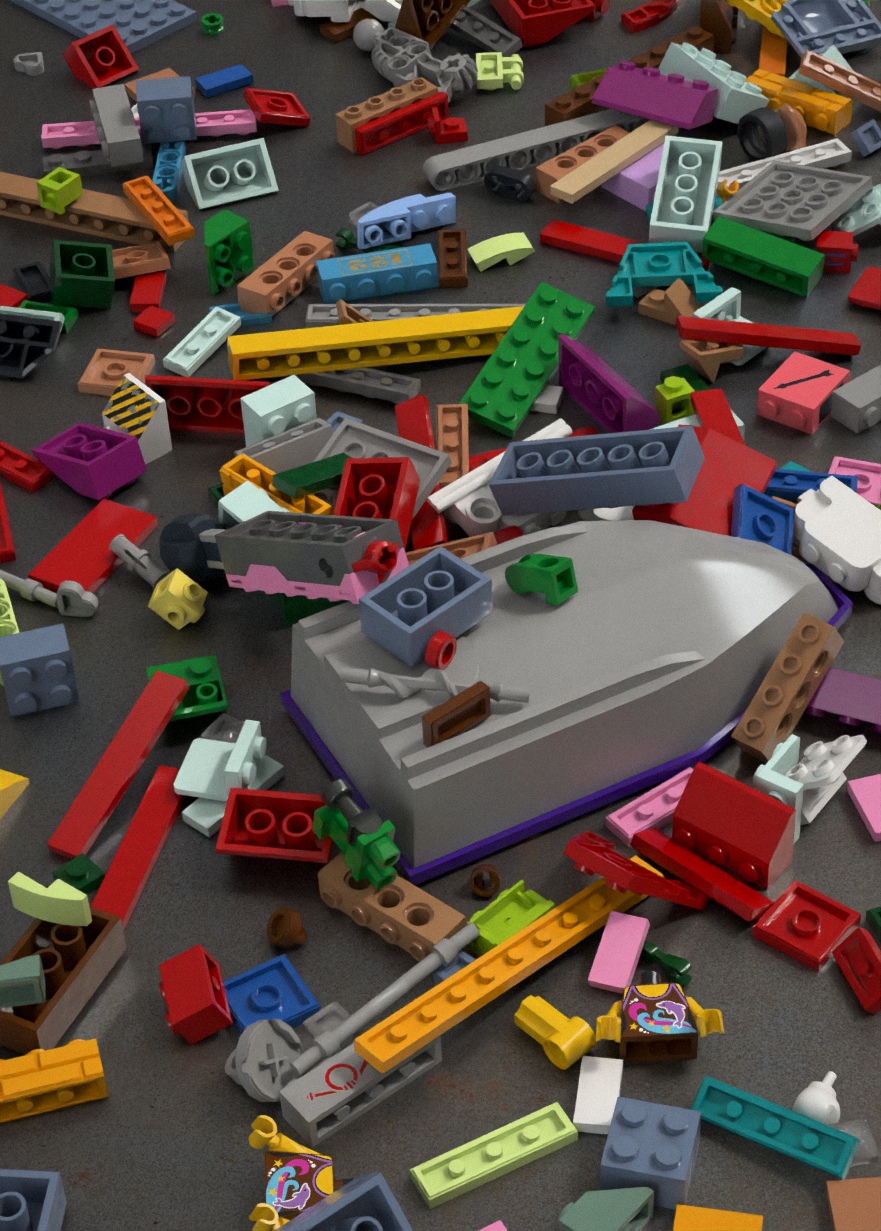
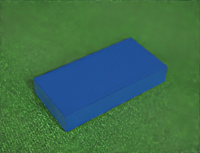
(224, 80)

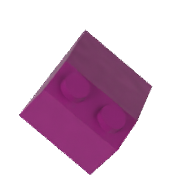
(92, 459)

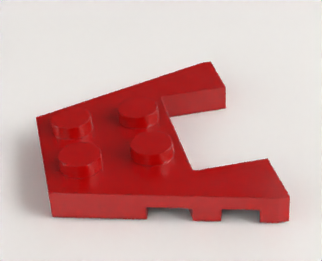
(597, 855)

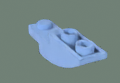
(406, 215)

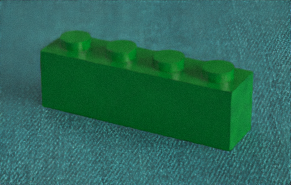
(763, 256)

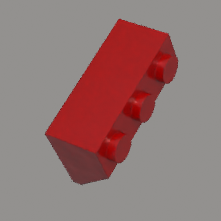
(273, 826)
(735, 826)

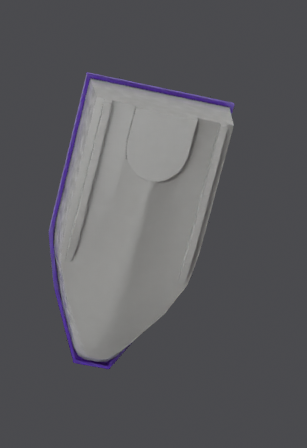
(621, 677)

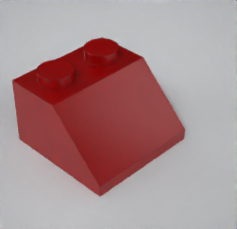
(100, 58)

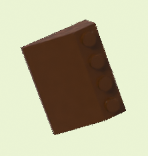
(428, 18)
(721, 21)

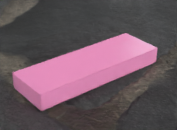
(650, 810)

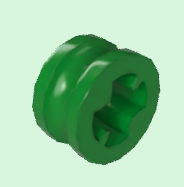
(212, 23)

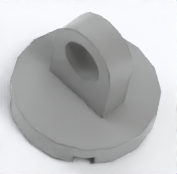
(264, 1059)

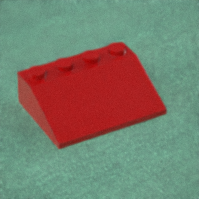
(541, 19)
(712, 495)

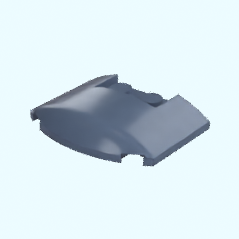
(821, 23)

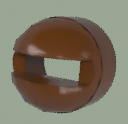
(477, 880)

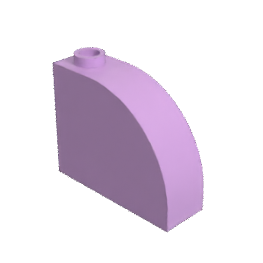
(637, 181)

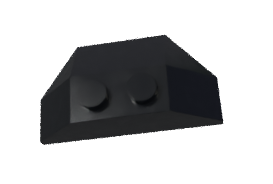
(25, 344)

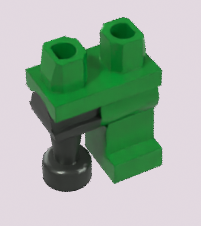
(358, 834)

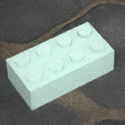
(734, 94)
(685, 191)

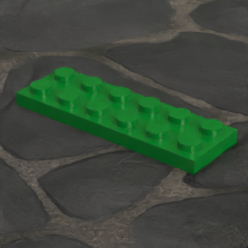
(525, 359)

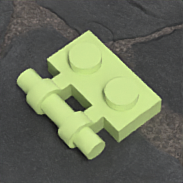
(496, 70)

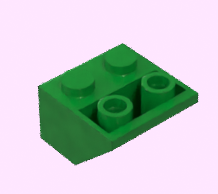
(227, 249)
(205, 682)

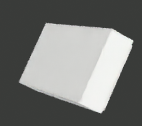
(597, 1094)

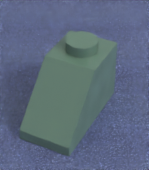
(609, 1210)

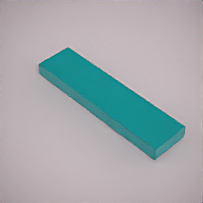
(775, 1127)

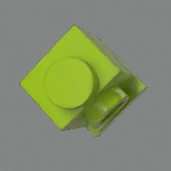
(59, 189)
(673, 396)

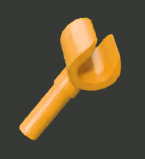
(726, 193)

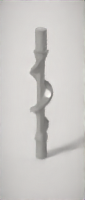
(431, 680)

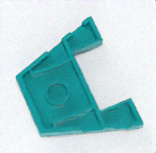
(660, 265)

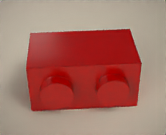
(194, 994)

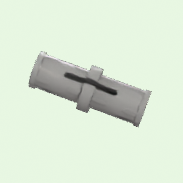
(125, 549)

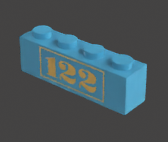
(377, 273)

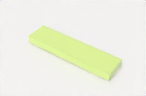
(493, 1155)

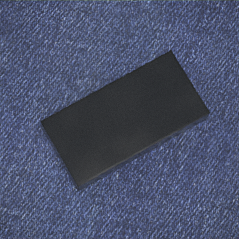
(34, 282)

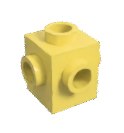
(178, 599)

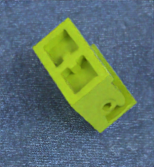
(507, 916)

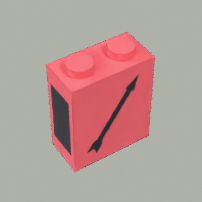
(801, 392)

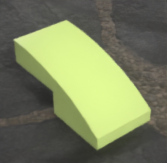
(508, 246)
(54, 904)

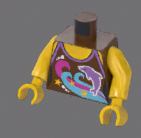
(657, 1022)
(293, 1176)

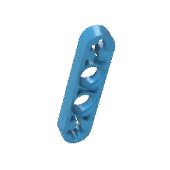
(168, 168)

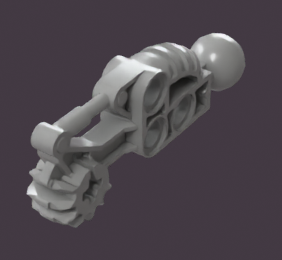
(406, 57)

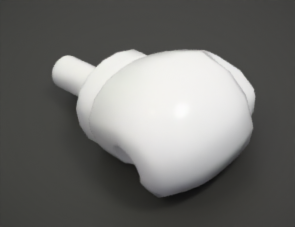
(819, 1101)

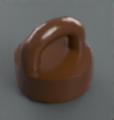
(286, 928)

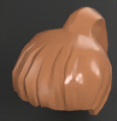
(794, 126)

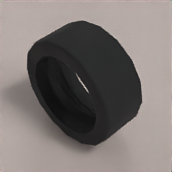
(773, 129)

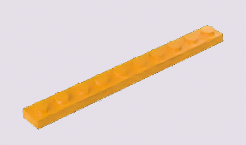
(492, 974)

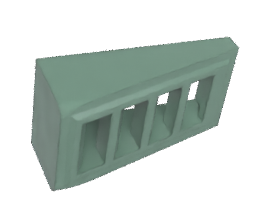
(22, 982)

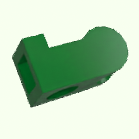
(544, 575)

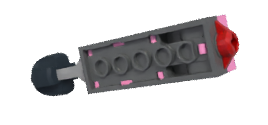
(288, 553)

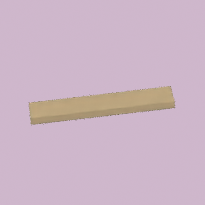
(612, 160)

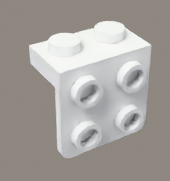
(823, 772)

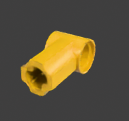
(562, 1038)

